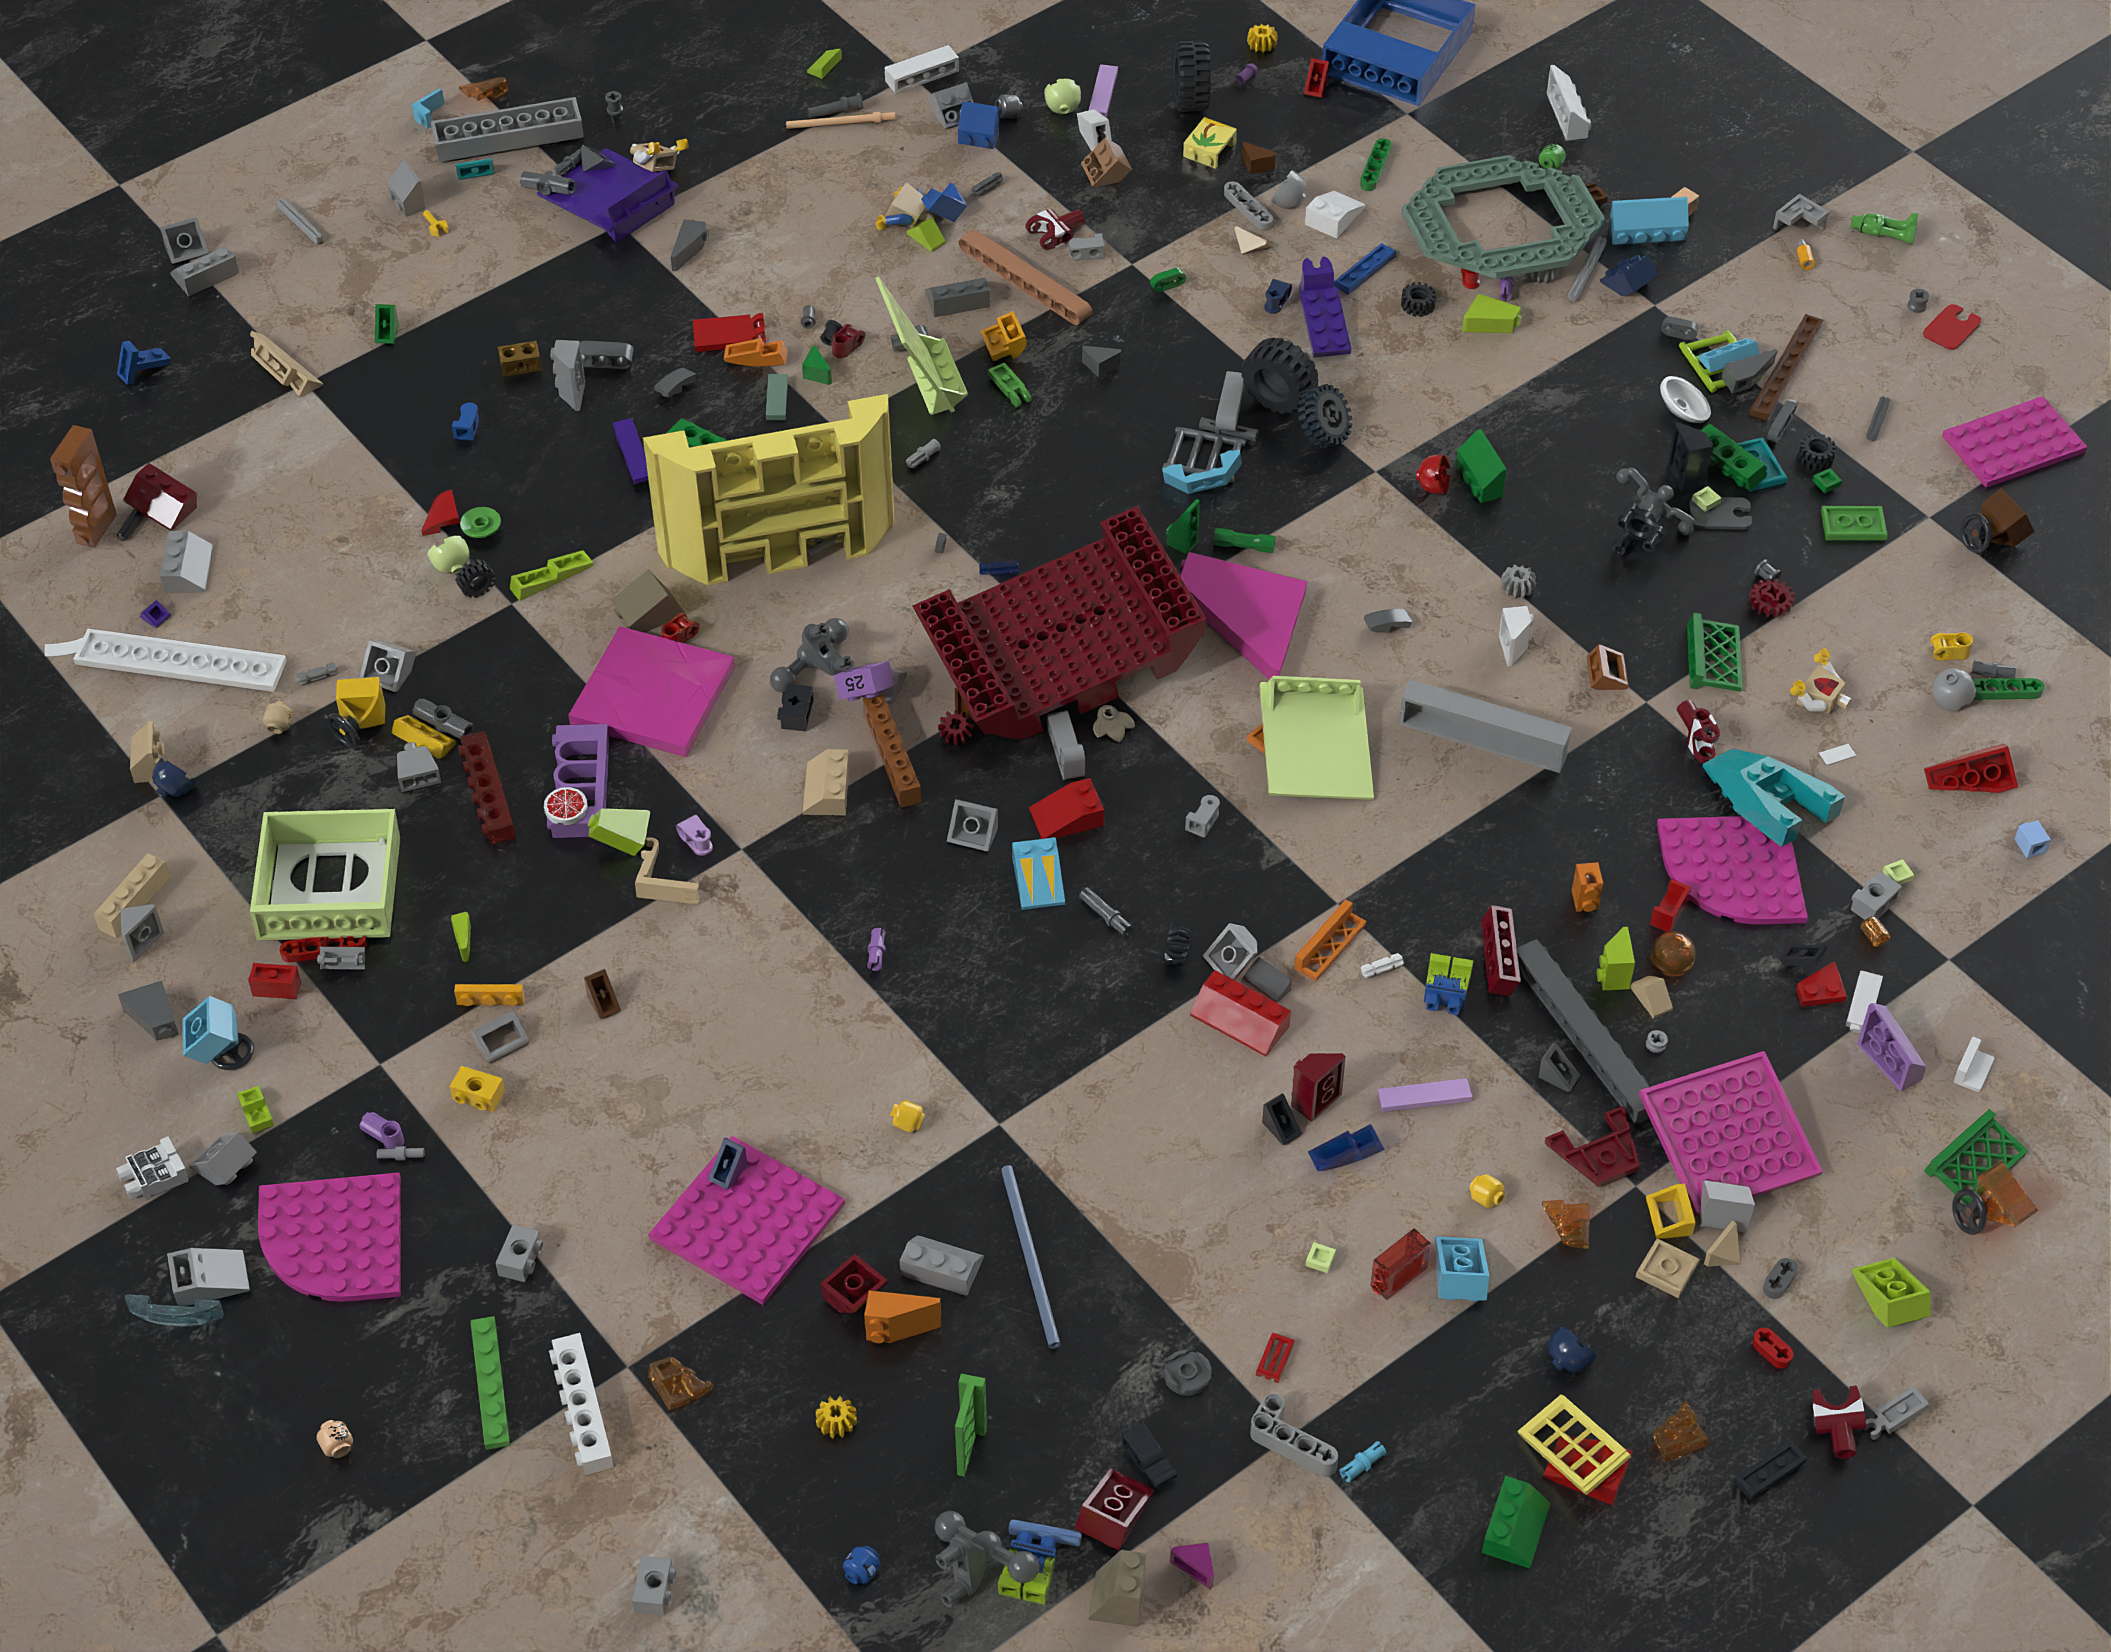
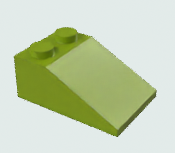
(1893, 1292)

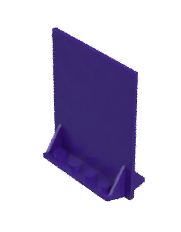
(617, 197)

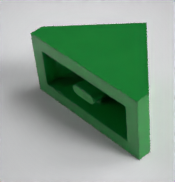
(386, 323)
(816, 368)

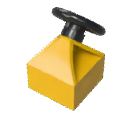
(359, 706)

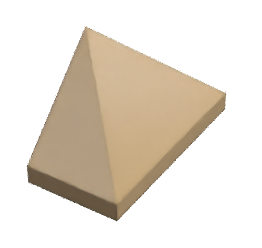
(1250, 242)
(1725, 1249)

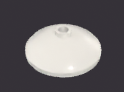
(1685, 400)

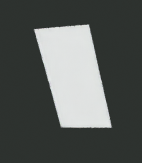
(1837, 754)

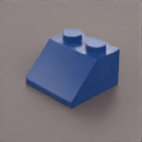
(978, 125)

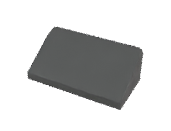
(1268, 980)

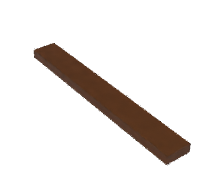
(1786, 367)

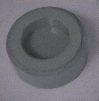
(940, 543)

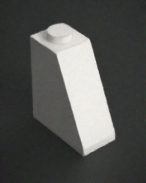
(1093, 127)
(1865, 994)

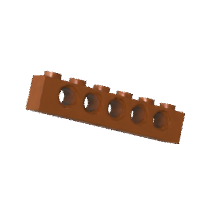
(892, 751)

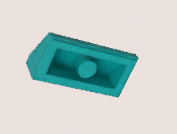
(474, 169)

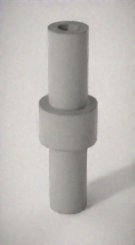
(400, 1153)

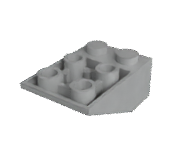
(207, 1274)

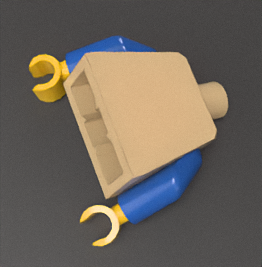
(905, 209)

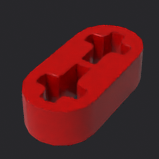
(1772, 1348)

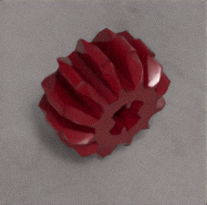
(952, 734)

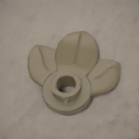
(1112, 725)

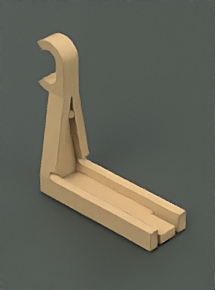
(661, 888)

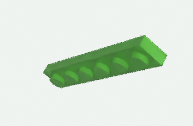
(490, 1383)

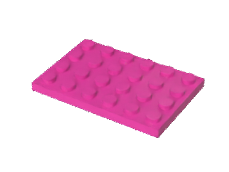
(2014, 441)

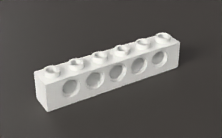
(598, 1456)

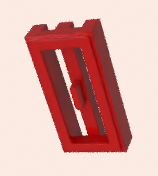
(1269, 1373)

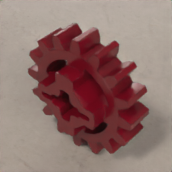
(1771, 598)

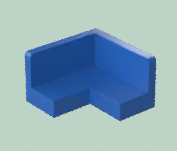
(946, 204)

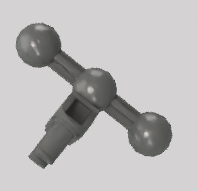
(815, 652)
(970, 1556)

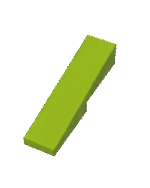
(557, 570)

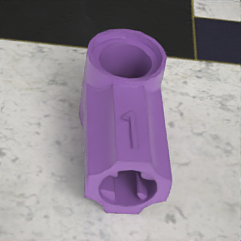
(383, 1130)

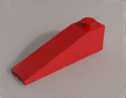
(1980, 771)

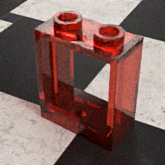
(1400, 1264)

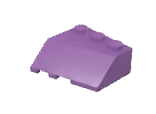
(1890, 1048)

